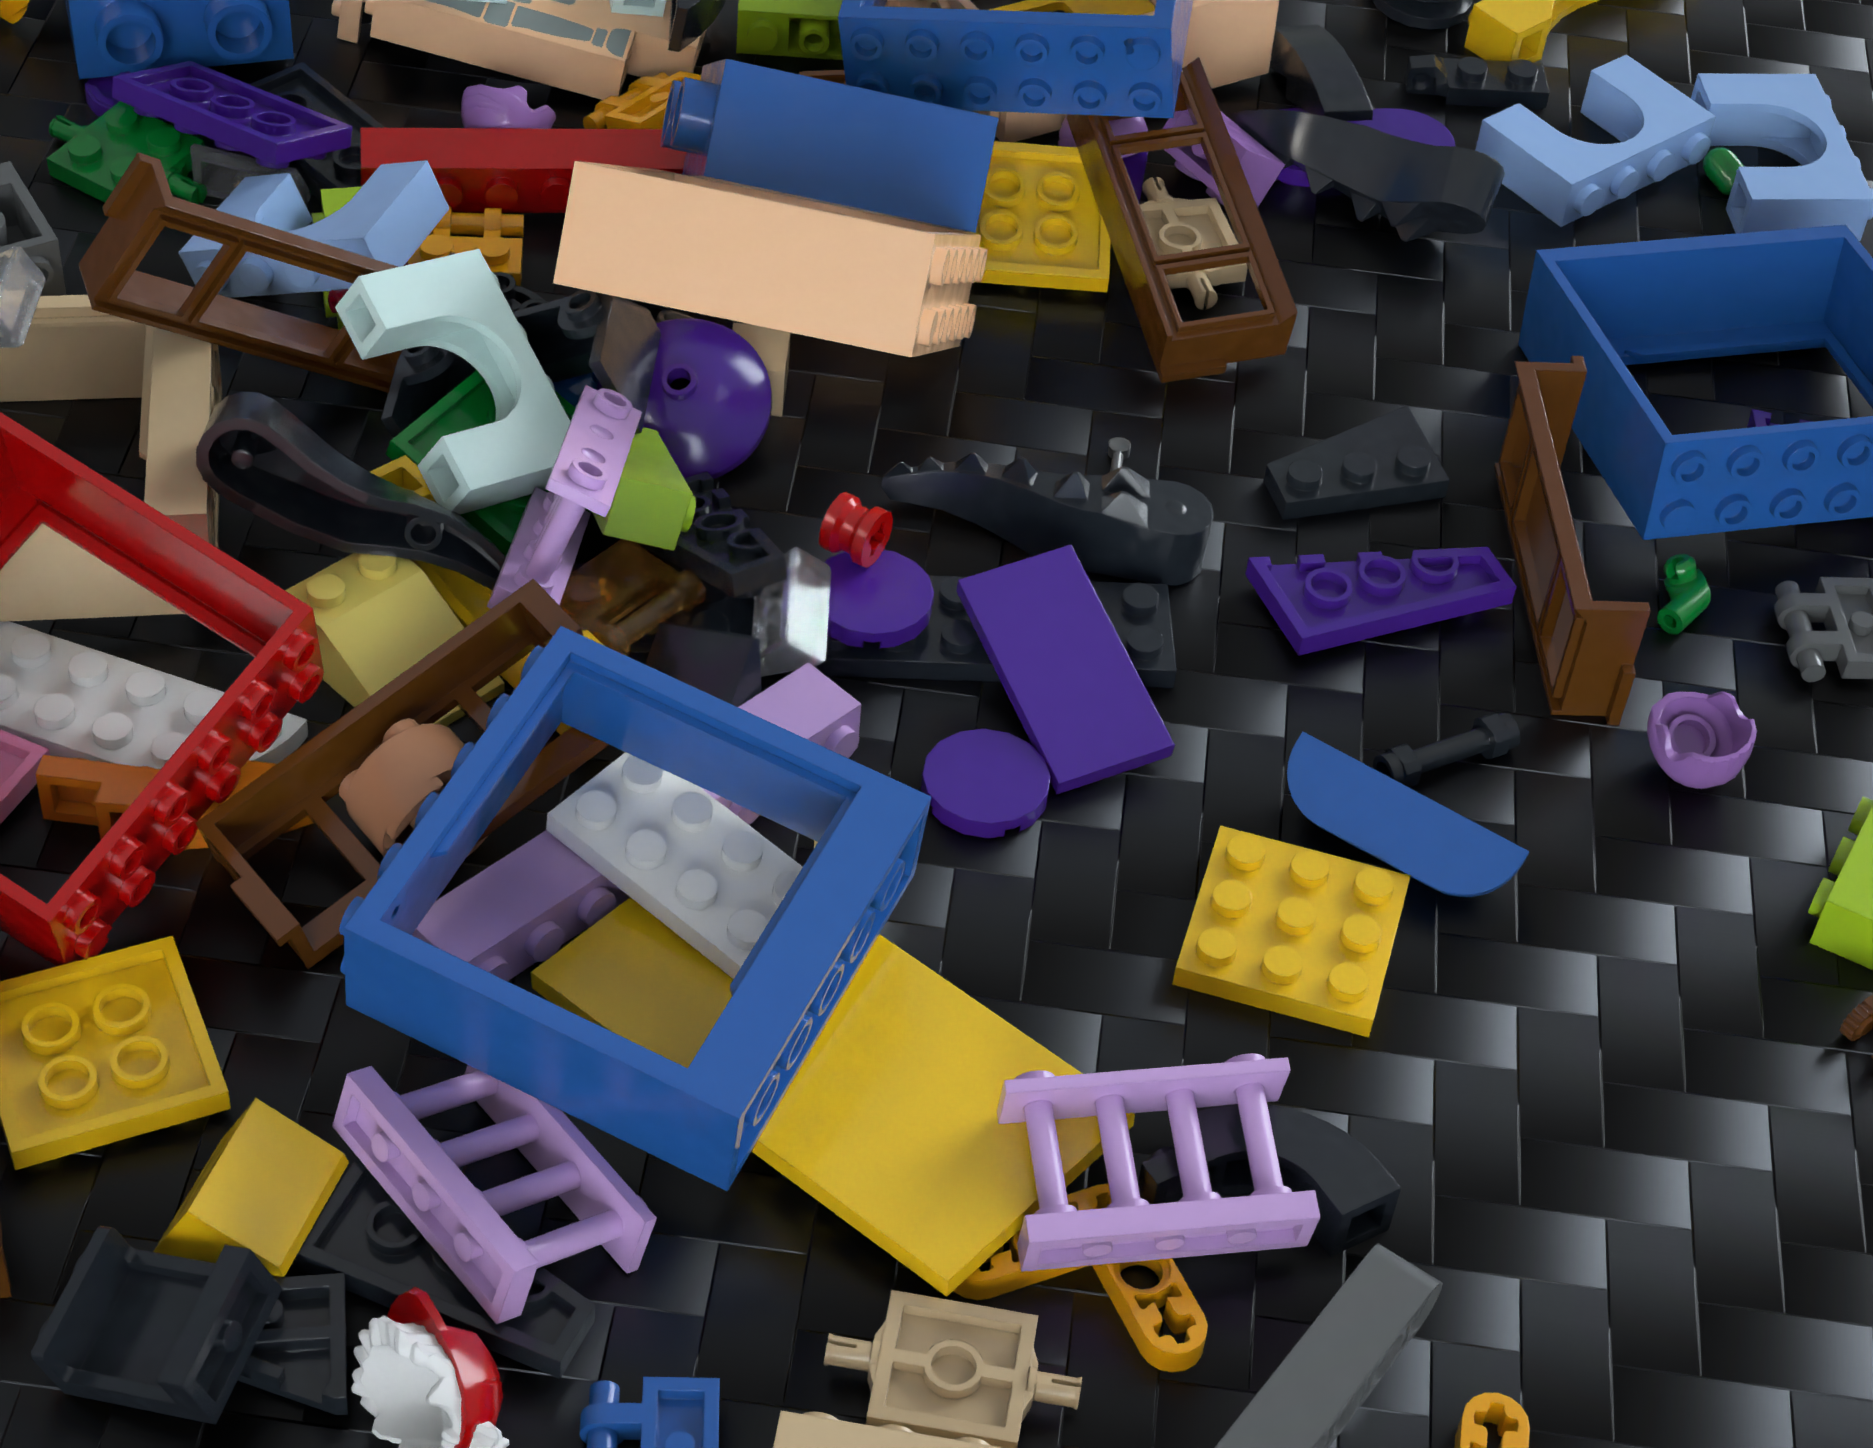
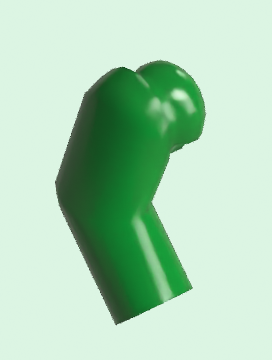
(1721, 168)
(1687, 593)

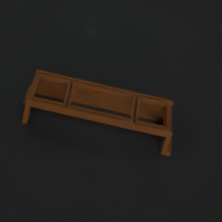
(137, 215)
(1203, 345)
(1580, 643)
(315, 770)

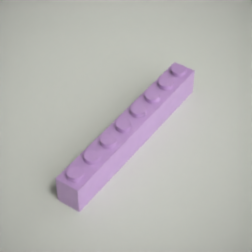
(549, 894)

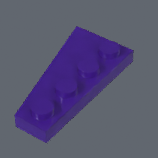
(1376, 595)

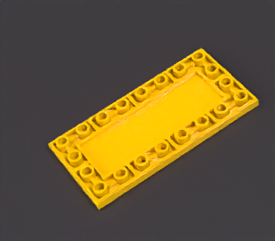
(888, 1108)

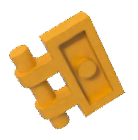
(639, 107)
(500, 253)

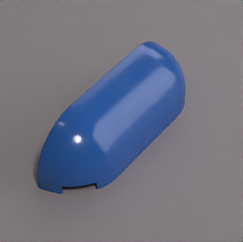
(1398, 823)

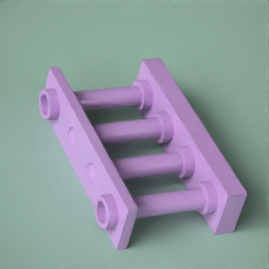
(581, 478)
(467, 1222)
(1130, 1225)

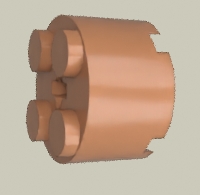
(397, 779)

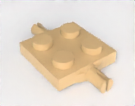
(1186, 226)
(953, 1369)

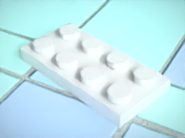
(677, 856)

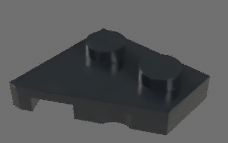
(304, 1344)

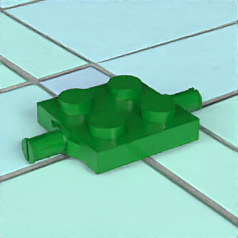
(102, 152)

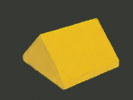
(257, 1192)

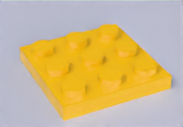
(1042, 220)
(1292, 931)
(103, 1053)

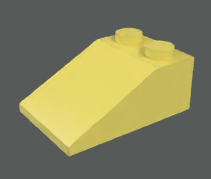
(378, 622)

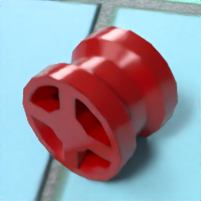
(855, 529)

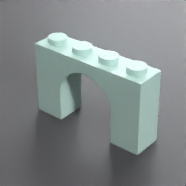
(461, 309)

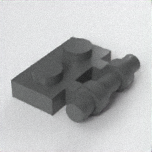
(1847, 614)

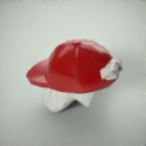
(427, 1379)

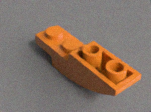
(102, 791)

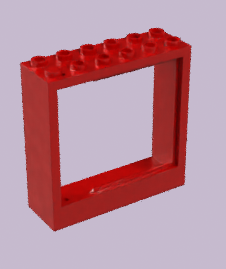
(214, 589)

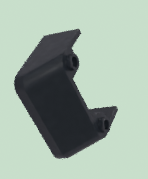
(569, 339)

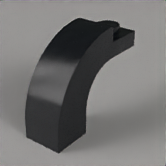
(1350, 1183)

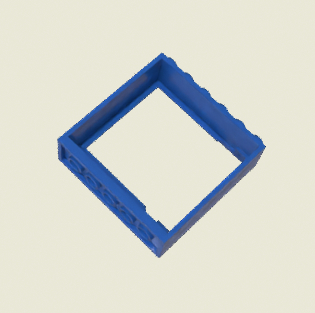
(1019, 58)
(1706, 302)
(782, 994)

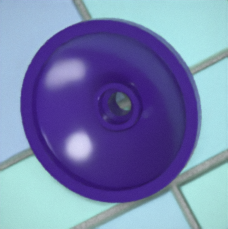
(723, 408)

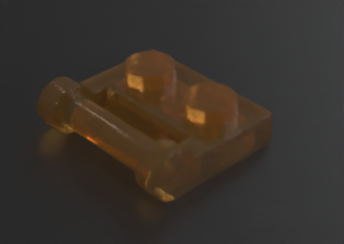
(618, 584)

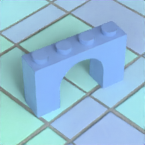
(1798, 120)
(1573, 178)
(380, 222)

